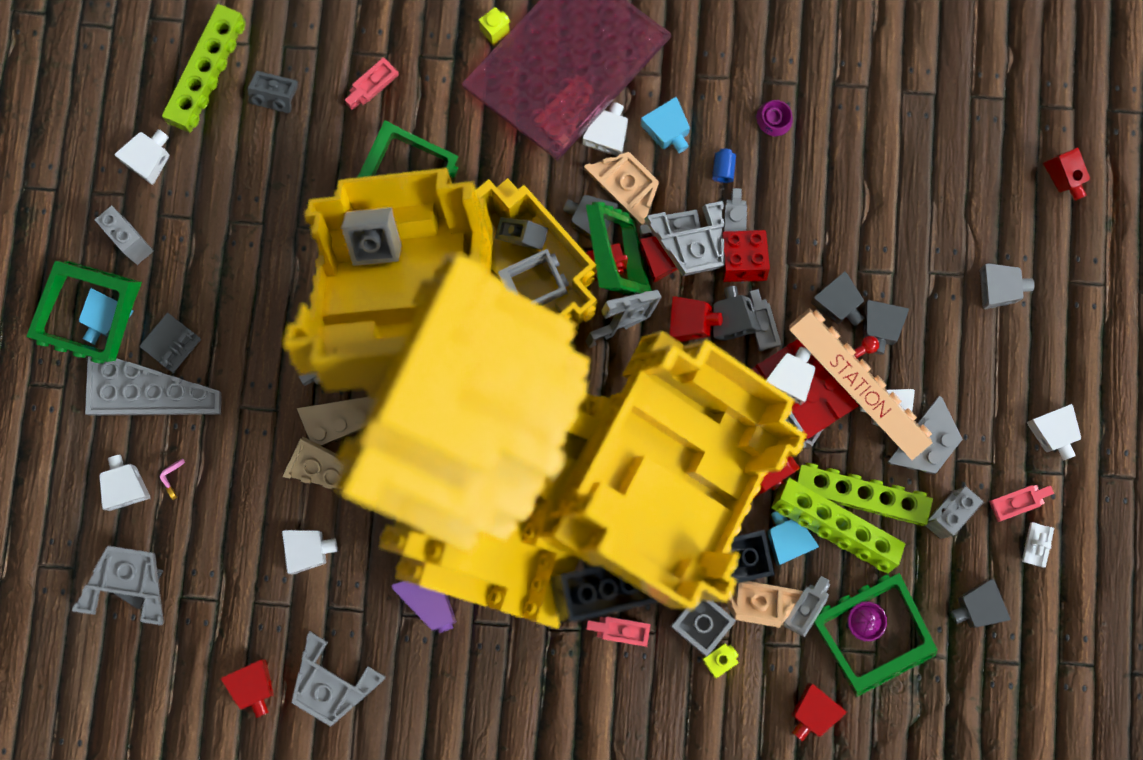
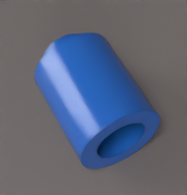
(724, 166)

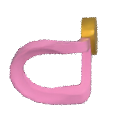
(169, 489)

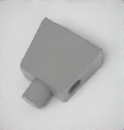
(1003, 285)

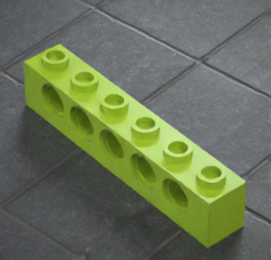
(211, 38)
(917, 514)
(838, 526)

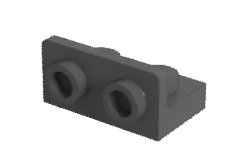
(272, 91)

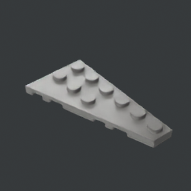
(137, 390)

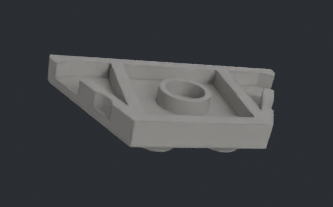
(944, 438)

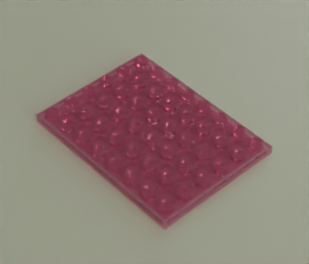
(565, 67)

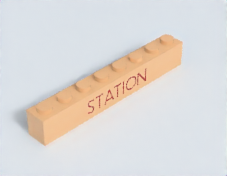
(860, 383)

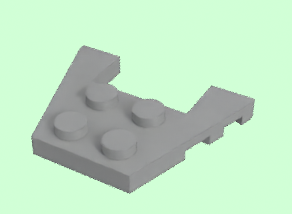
(692, 249)
(626, 312)
(128, 574)
(325, 693)

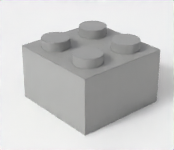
(371, 236)
(703, 625)

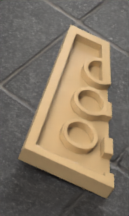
(335, 420)
(314, 464)

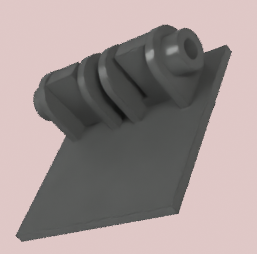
(170, 342)

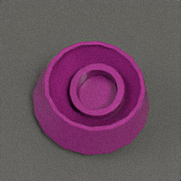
(774, 118)
(867, 621)

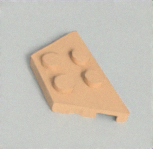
(626, 183)
(762, 603)

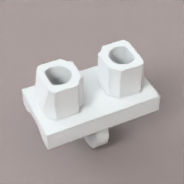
(1038, 545)

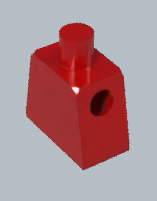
(1068, 172)
(656, 258)
(692, 319)
(250, 687)
(815, 713)

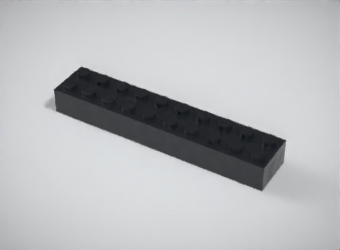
(601, 592)

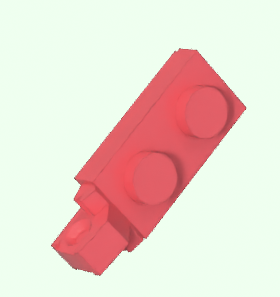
(371, 83)
(1019, 502)
(621, 630)

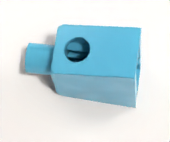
(667, 125)
(97, 315)
(789, 539)

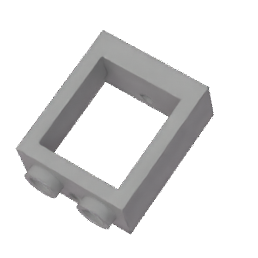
(124, 235)
(530, 262)
(958, 509)

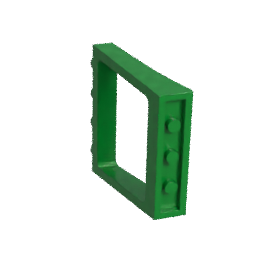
(390, 131)
(605, 265)
(127, 290)
(893, 668)

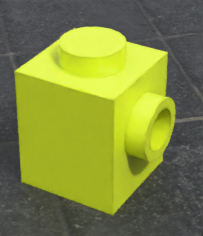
(494, 25)
(721, 660)

